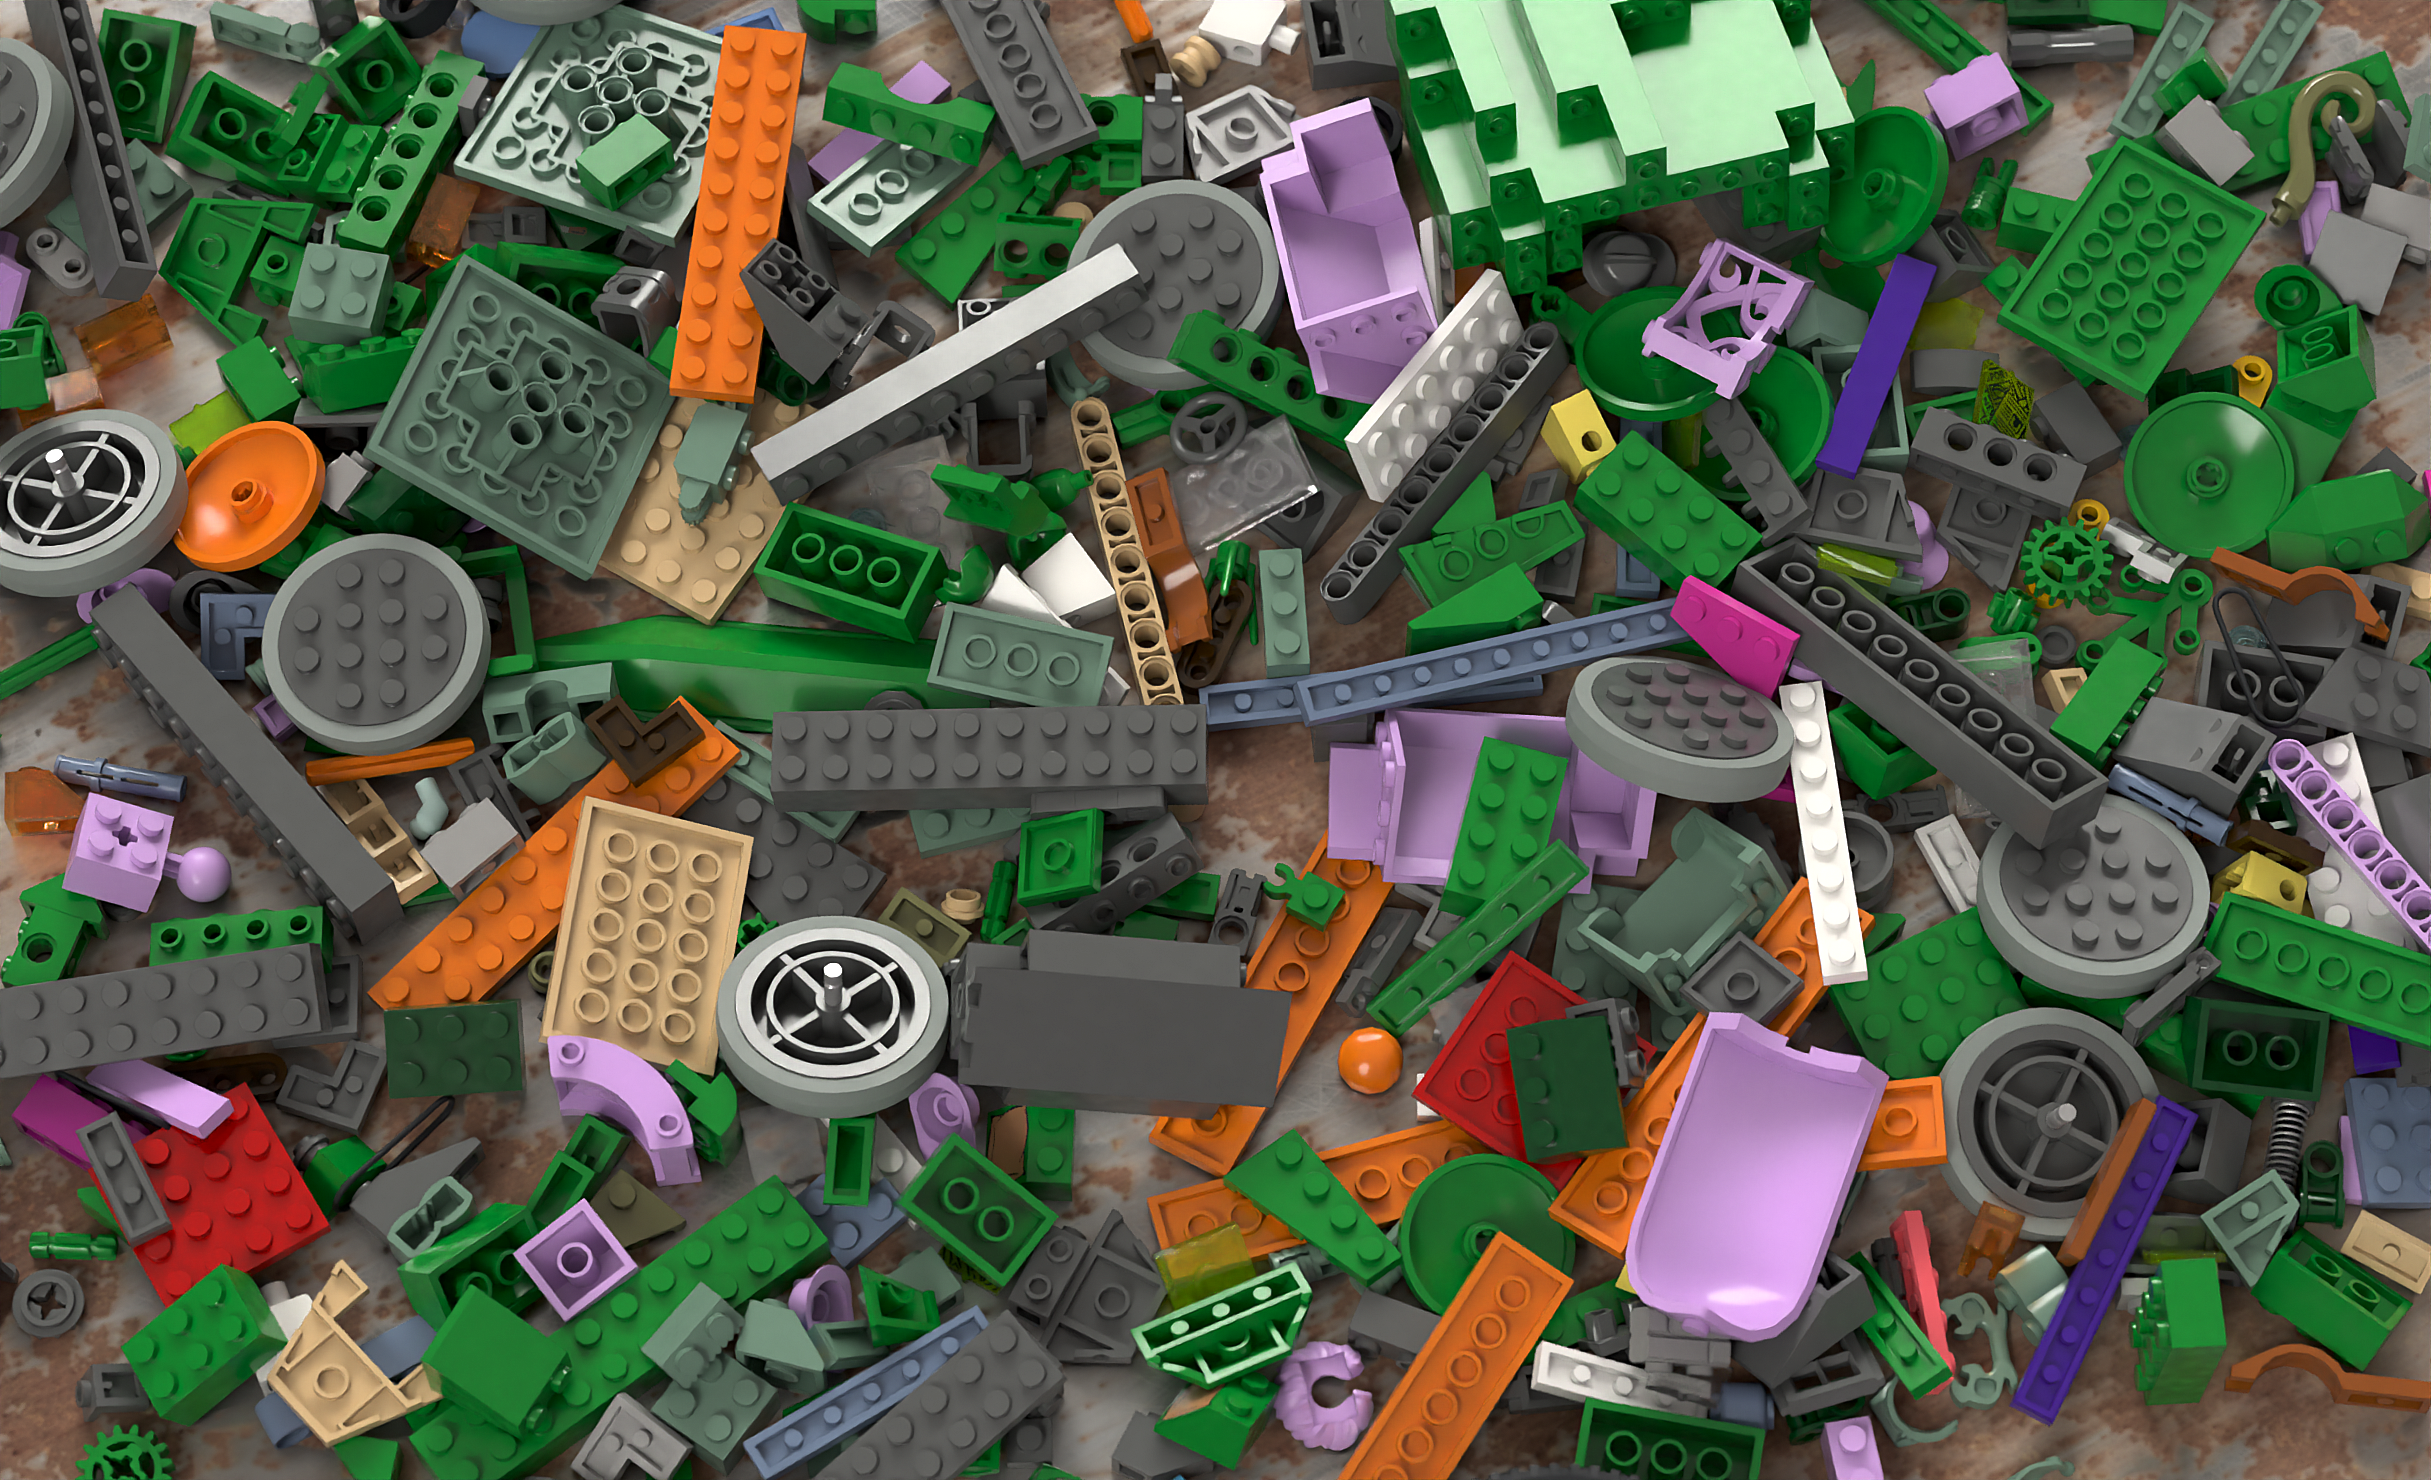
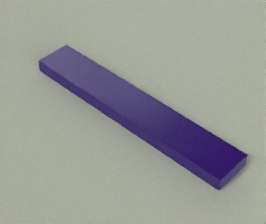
(1876, 365)

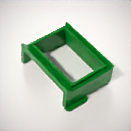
(509, 562)

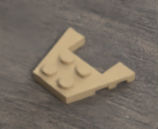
(332, 1379)

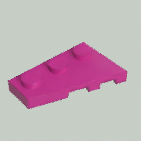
(1736, 636)

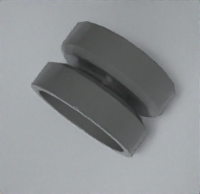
(1870, 860)

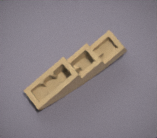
(380, 835)

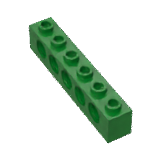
(413, 156)
(1195, 354)

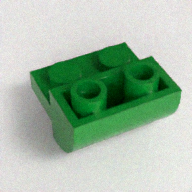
(331, 160)
(990, 500)
(710, 1112)

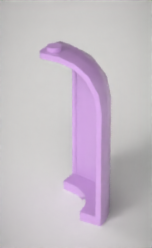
(1750, 1180)

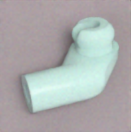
(433, 811)

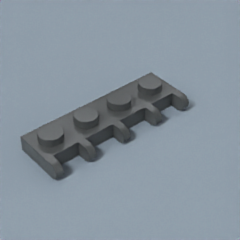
(1755, 467)
(479, 778)

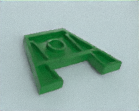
(217, 250)

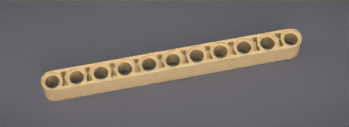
(1126, 551)

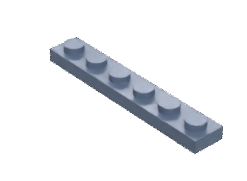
(859, 1400)

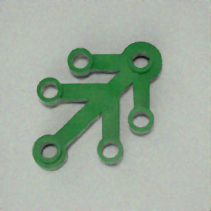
(2150, 615)

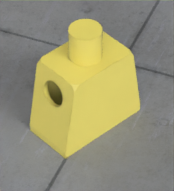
(1577, 435)
(2263, 881)

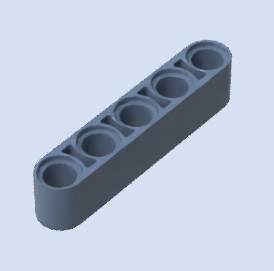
(393, 1352)

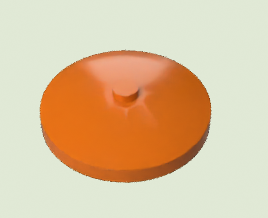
(250, 496)

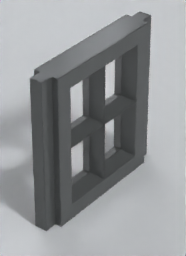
(1866, 1379)

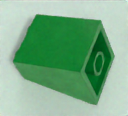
(496, 1364)

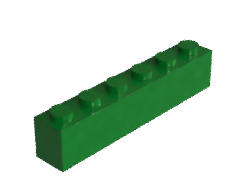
(2159, 1051)

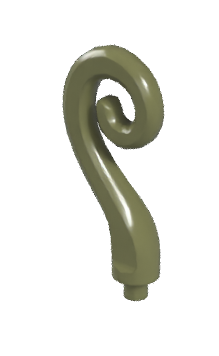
(2300, 184)

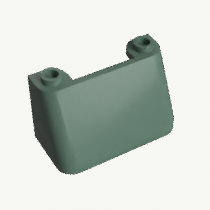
(1689, 911)

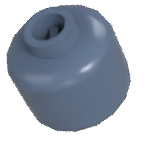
(1745, 1405)

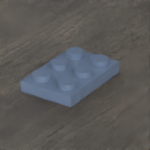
(2391, 1142)

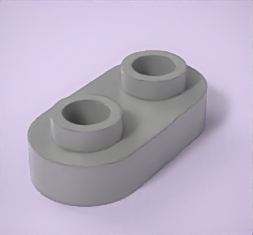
(59, 259)

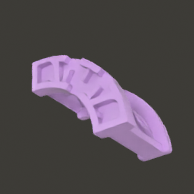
(1690, 345)
(627, 1092)

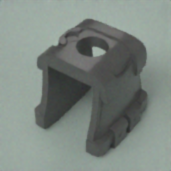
(2383, 153)
(643, 312)
(882, 326)
(1027, 428)

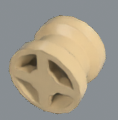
(1195, 61)

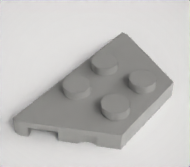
(1237, 133)

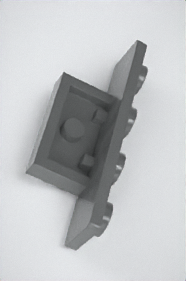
(2176, 1232)

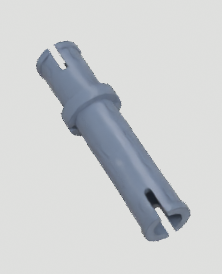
(70, 770)
(2185, 812)

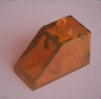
(39, 803)

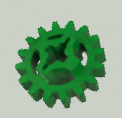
(2049, 568)
(134, 1457)

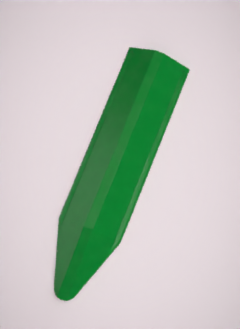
(749, 668)

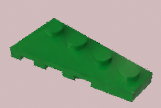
(959, 240)
(1466, 557)
(1313, 1204)

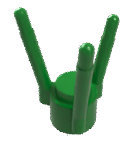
(1234, 563)

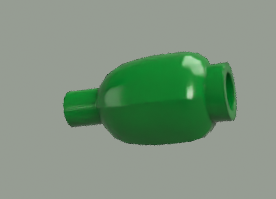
(1061, 486)

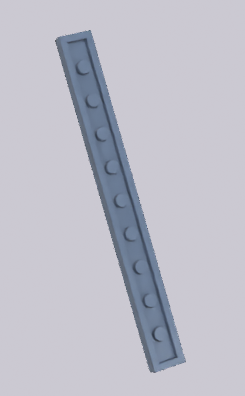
(1488, 662)

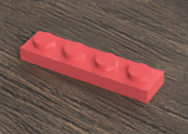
(1922, 1284)

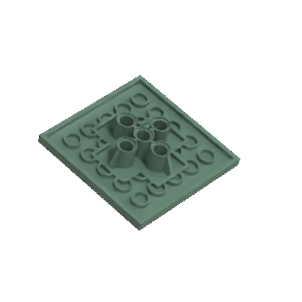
(574, 92)
(522, 418)

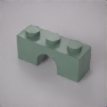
(1283, 613)
(520, 702)

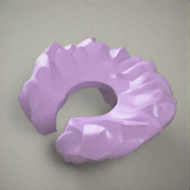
(1309, 1422)

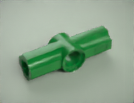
(1149, 420)

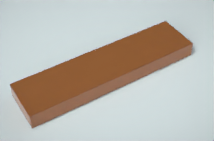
(2106, 1182)

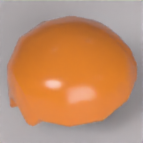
(1370, 1060)

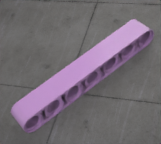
(2355, 839)

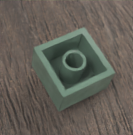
(341, 295)
(719, 1411)

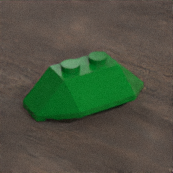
(2349, 524)
(1229, 1330)

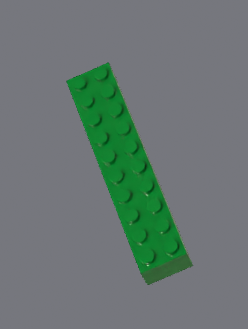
(740, 1254)

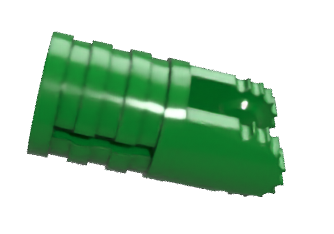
(1988, 194)

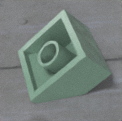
(780, 1349)

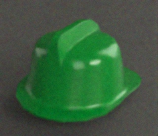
(2293, 296)

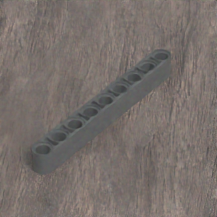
(1445, 471)

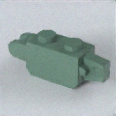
(711, 456)

